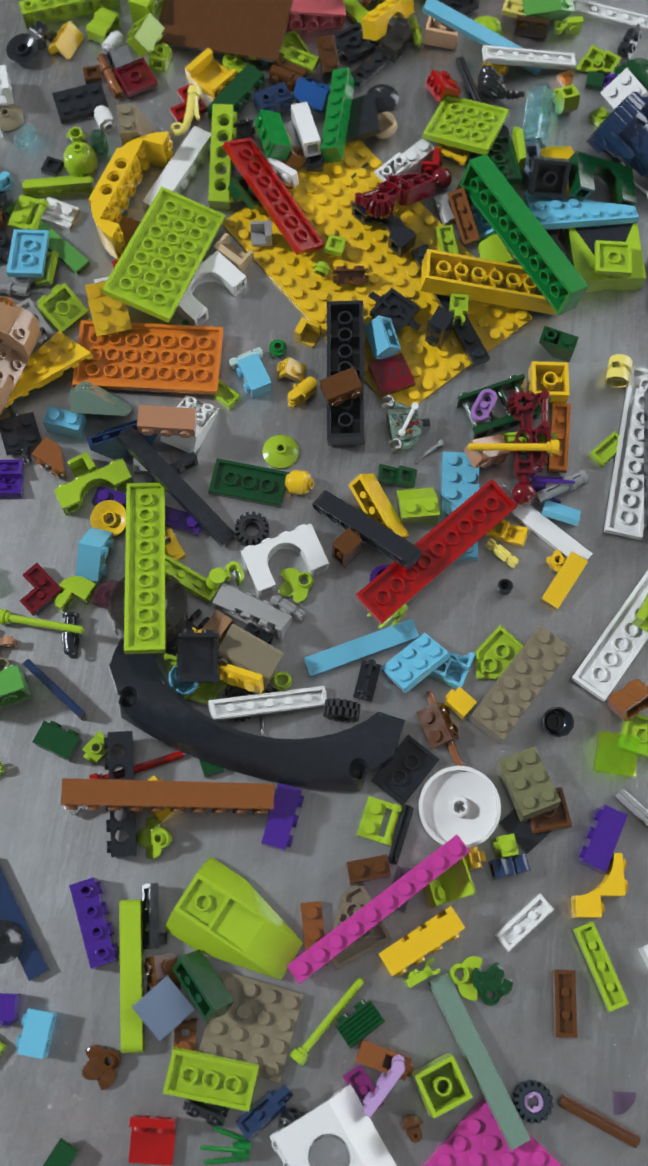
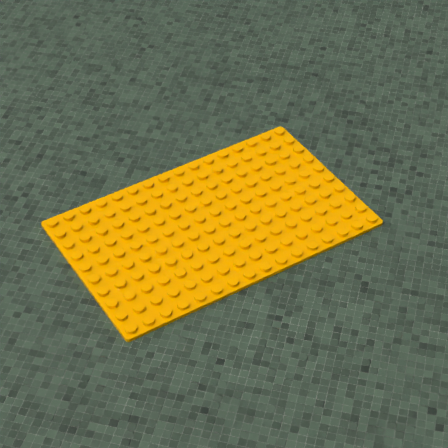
(327, 204)

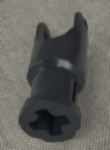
(69, 639)

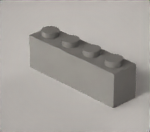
(249, 609)

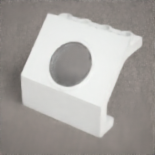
(332, 1136)

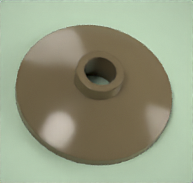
(10, 118)

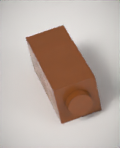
(381, 1058)

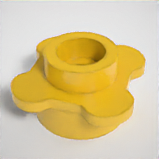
(552, 560)

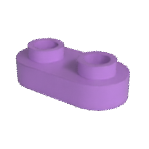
(483, 407)

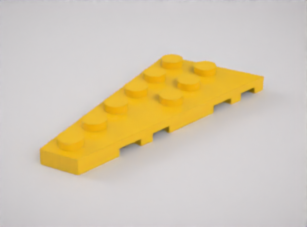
(49, 364)

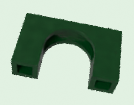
(616, 176)

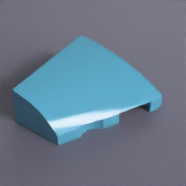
(453, 670)

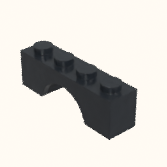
(400, 238)

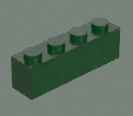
(240, 90)

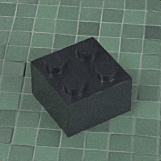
(548, 177)

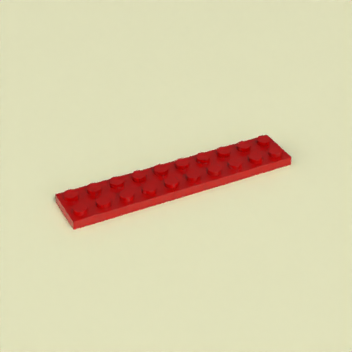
(439, 548)

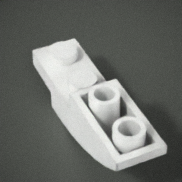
(406, 162)

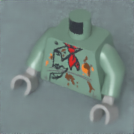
(396, 418)

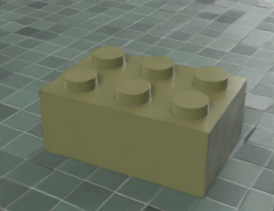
(527, 784)

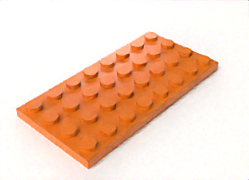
(152, 358)

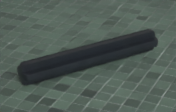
(467, 79)

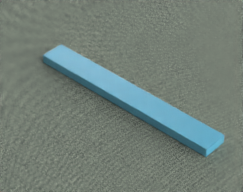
(469, 27)

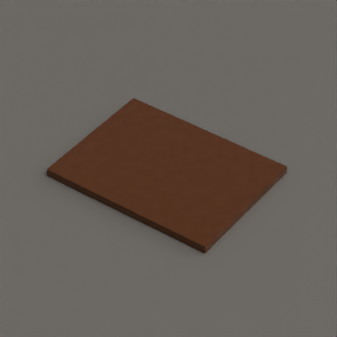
(227, 26)

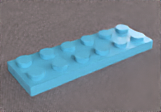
(457, 485)

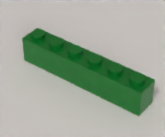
(337, 115)

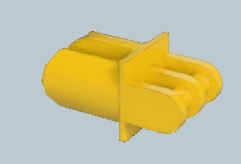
(302, 392)

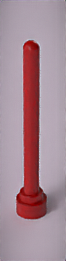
(143, 766)

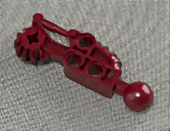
(403, 190)
(524, 492)

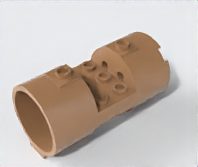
(17, 341)

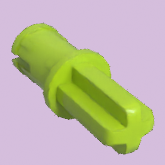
(417, 30)

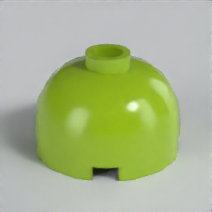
(80, 159)

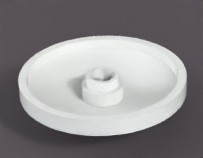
(459, 803)

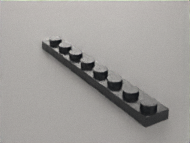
(465, 334)

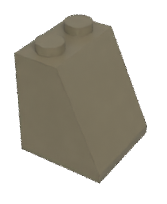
(132, 123)

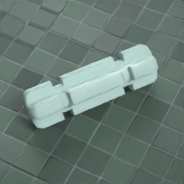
(233, 361)

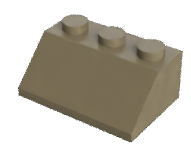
(250, 653)

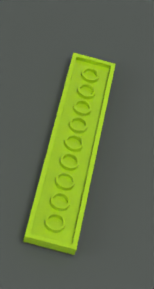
(145, 569)

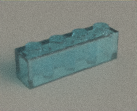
(538, 114)

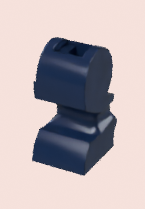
(510, 866)

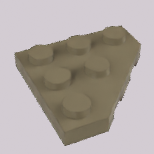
(351, 902)

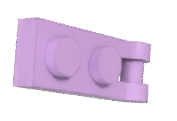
(384, 1085)

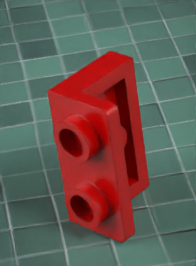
(440, 84)

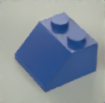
(312, 92)

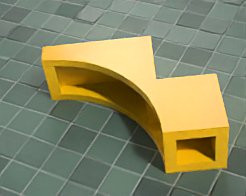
(613, 885)

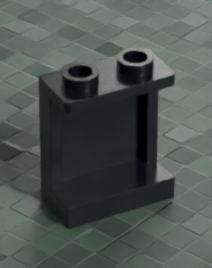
(197, 657)

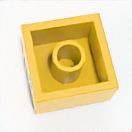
(550, 377)

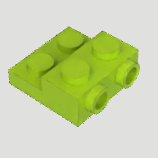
(61, 307)

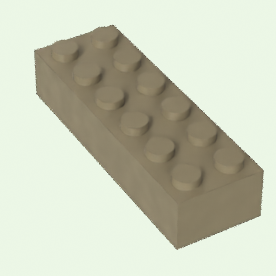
(519, 684)

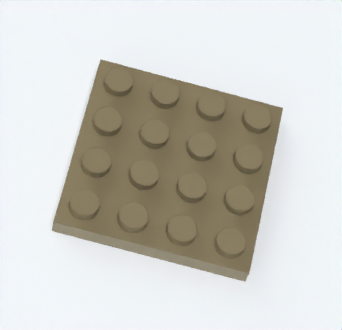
(255, 1026)

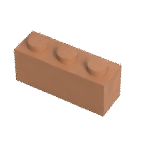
(167, 421)

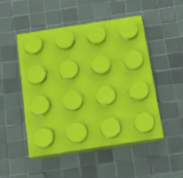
(465, 124)

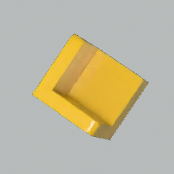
(307, 332)

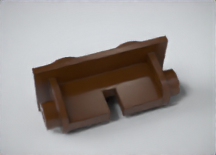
(343, 274)
(412, 1127)

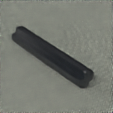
(400, 834)

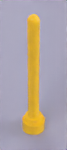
(550, 447)

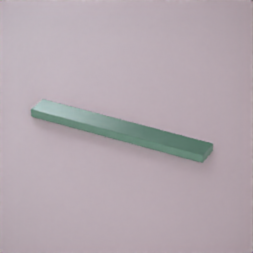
(479, 1061)

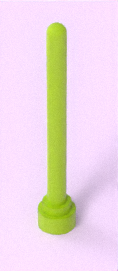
(7, 617)
(301, 1054)

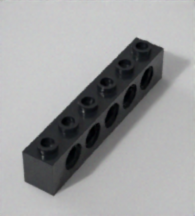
(124, 740)

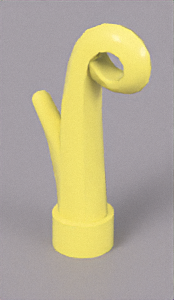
(193, 94)

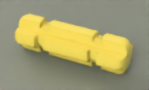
(502, 553)

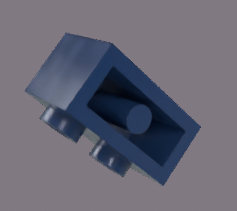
(275, 99)

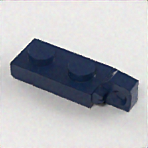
(263, 1112)

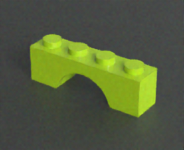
(72, 494)

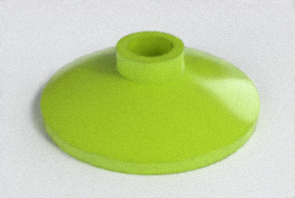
(280, 459)

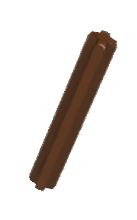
(599, 1121)

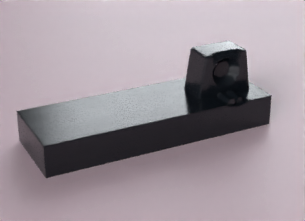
(151, 934)

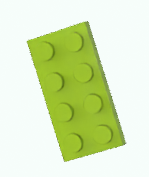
(211, 1079)

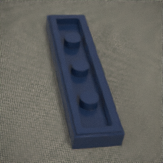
(61, 695)

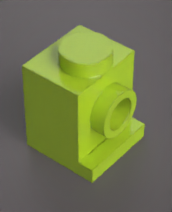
(163, 54)
(97, 756)
(504, 846)

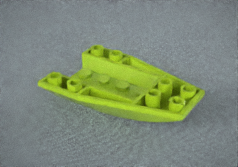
(233, 922)

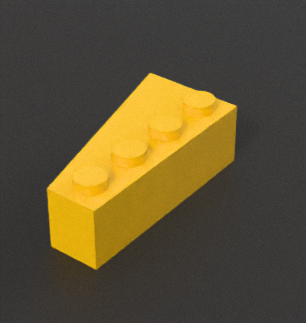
(421, 941)

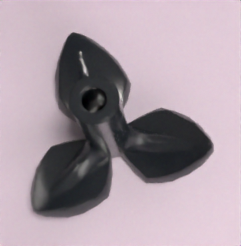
(41, 30)

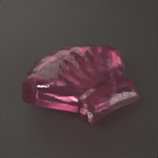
(102, 593)

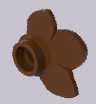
(99, 1068)

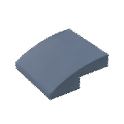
(163, 1008)

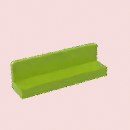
(58, 186)

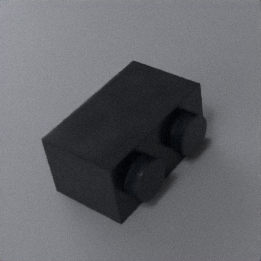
(439, 327)

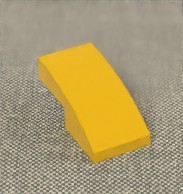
(509, 533)

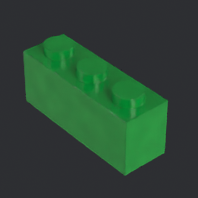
(273, 135)

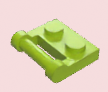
(23, 213)
(373, 818)

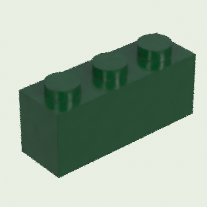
(202, 985)

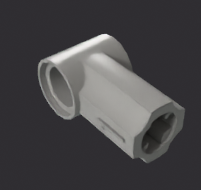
(442, 205)

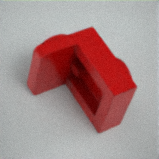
(429, 166)

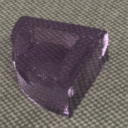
(622, 1101)

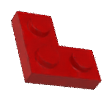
(178, 111)

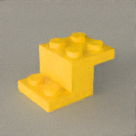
(107, 313)

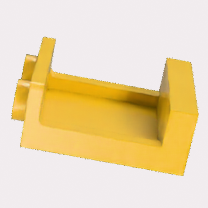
(209, 74)

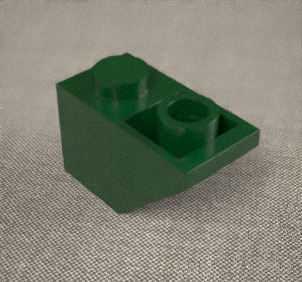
(558, 343)

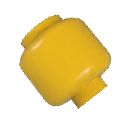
(299, 482)

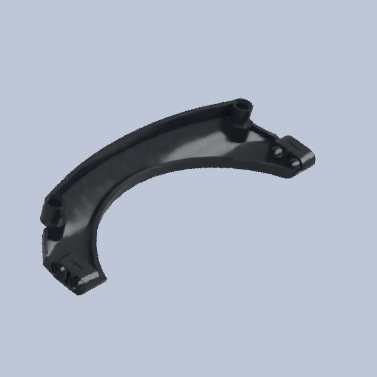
(314, 762)

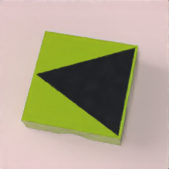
(581, 253)

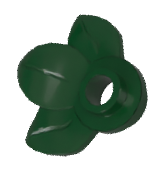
(493, 981)

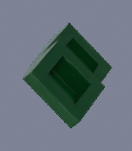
(396, 477)

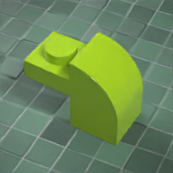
(566, 99)
(74, 587)

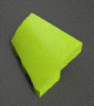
(598, 61)
(494, 249)

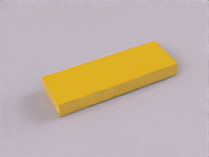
(564, 580)

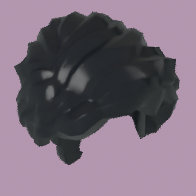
(492, 85)

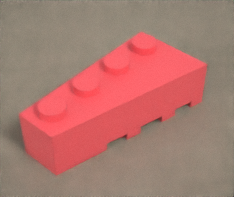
(316, 14)

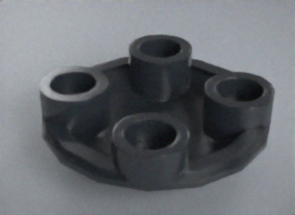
(385, 97)

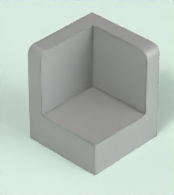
(261, 233)

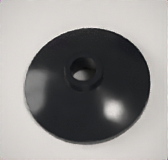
(22, 48)
(14, 943)

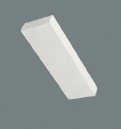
(524, 922)

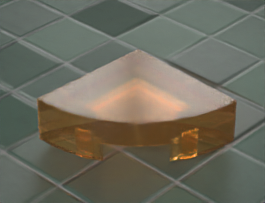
(565, 78)

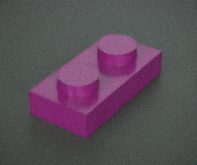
(360, 1082)

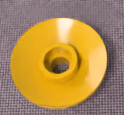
(107, 509)

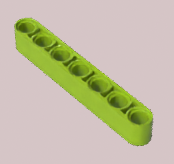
(131, 975)

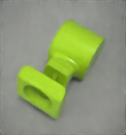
(218, 575)

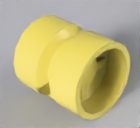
(618, 371)

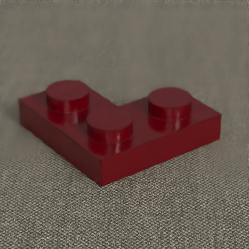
(44, 589)

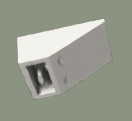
(205, 416)

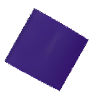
(11, 478)

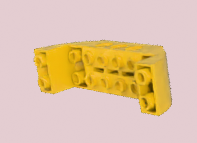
(120, 182)

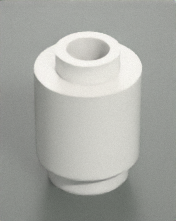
(113, 41)
(104, 118)

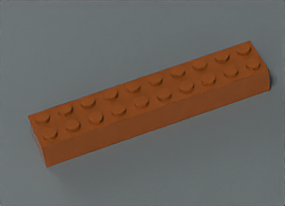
(167, 794)

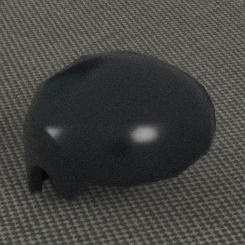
(557, 722)

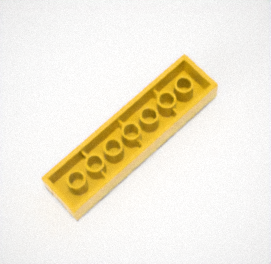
(481, 280)

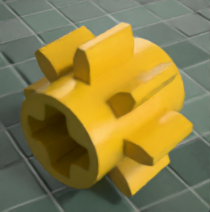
(475, 858)

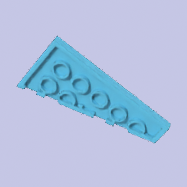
(573, 212)

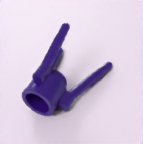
(540, 482)

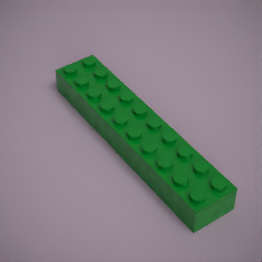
(523, 235)

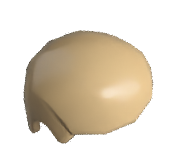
(387, 125)

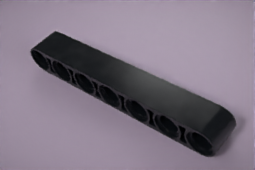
(370, 530)

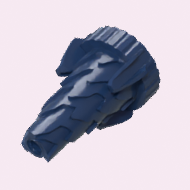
(625, 133)

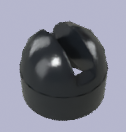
(504, 587)

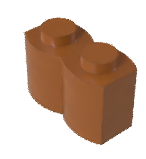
(630, 700)

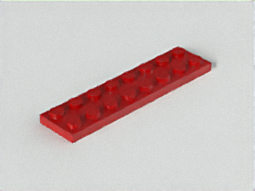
(273, 195)

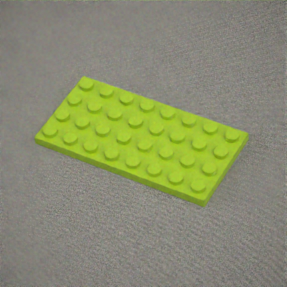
(164, 254)

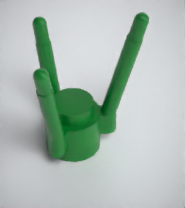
(239, 1150)

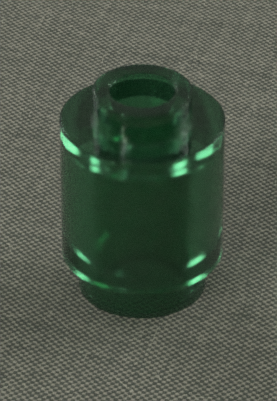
(99, 142)

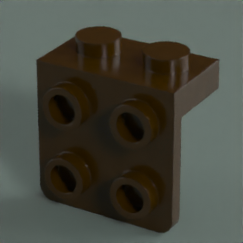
(532, 26)

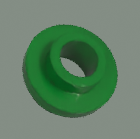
(277, 352)

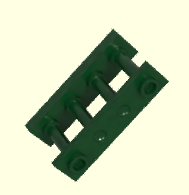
(495, 424)

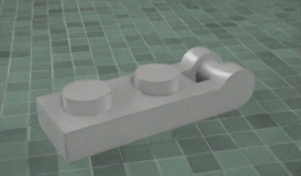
(29, 306)

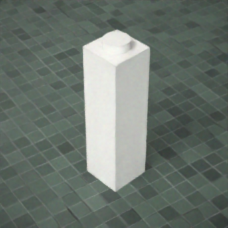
(306, 129)

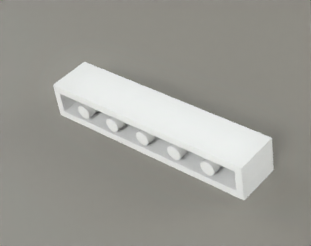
(182, 165)

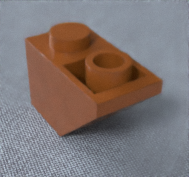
(50, 456)

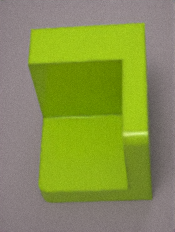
(81, 464)

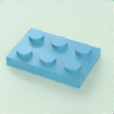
(28, 253)
(415, 662)

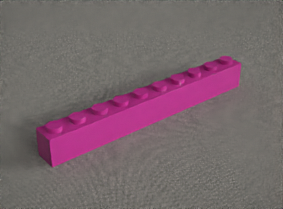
(378, 909)

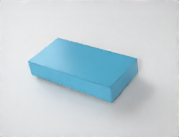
(561, 512)

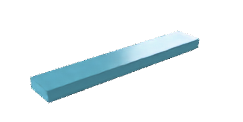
(361, 647)

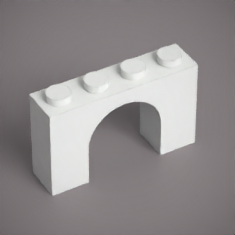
(213, 269)
(300, 540)

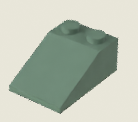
(95, 400)

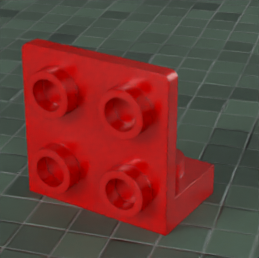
(152, 1139)

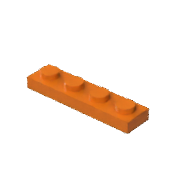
(561, 425)

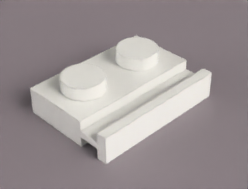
(60, 214)

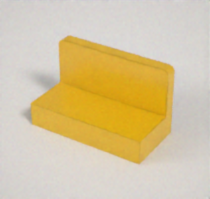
(66, 40)

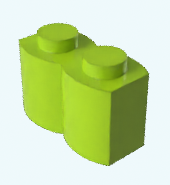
(102, 25)

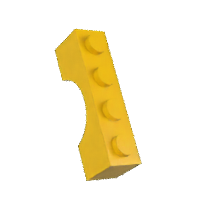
(376, 21)

